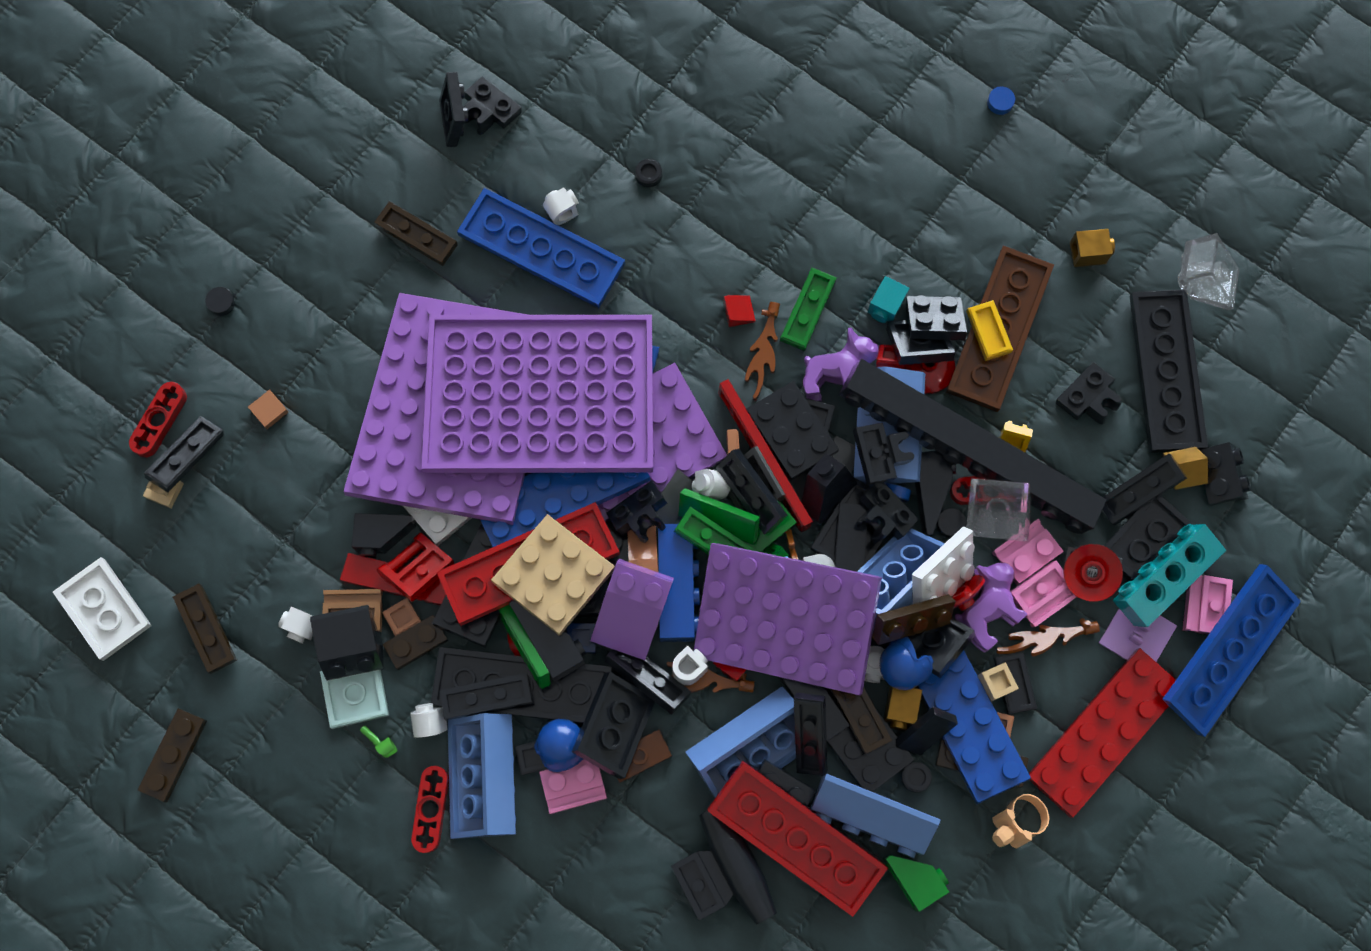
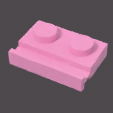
(1029, 555)
(1043, 594)
(1206, 603)
(573, 787)

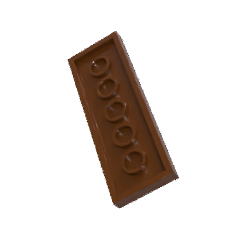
(1017, 291)

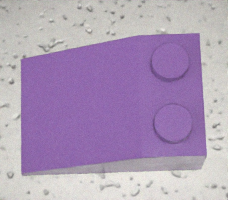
(631, 609)

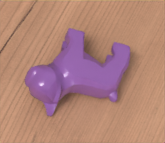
(837, 366)
(993, 603)

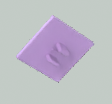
(1125, 638)

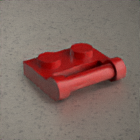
(420, 572)

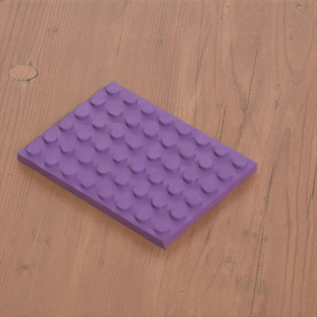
(538, 394)
(391, 435)

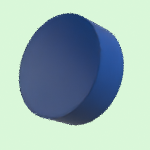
(1001, 100)
(901, 492)

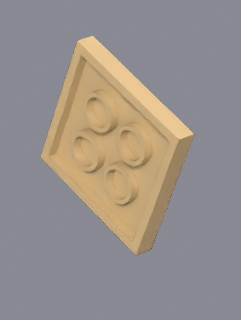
(553, 574)

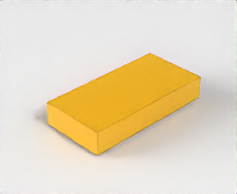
(989, 330)

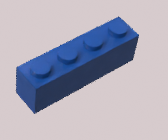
(676, 560)

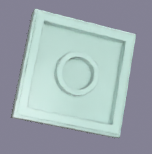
(355, 698)

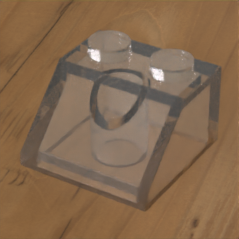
(1209, 272)
(999, 509)

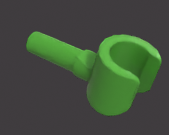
(385, 748)

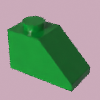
(918, 881)

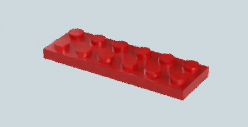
(470, 583)
(1103, 733)
(797, 838)

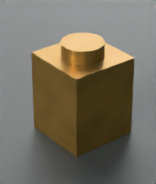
(1091, 247)
(1194, 466)
(902, 707)

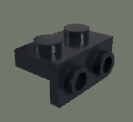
(1225, 474)

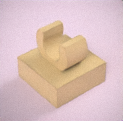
(160, 496)
(998, 681)

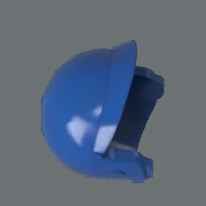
(901, 667)
(556, 745)

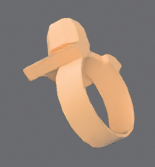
(1008, 830)

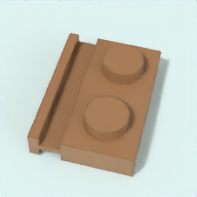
(345, 599)

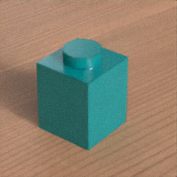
(887, 300)

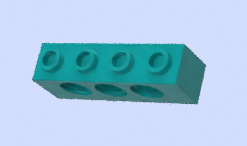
(1203, 552)

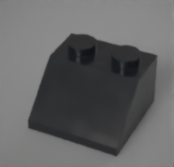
(347, 642)

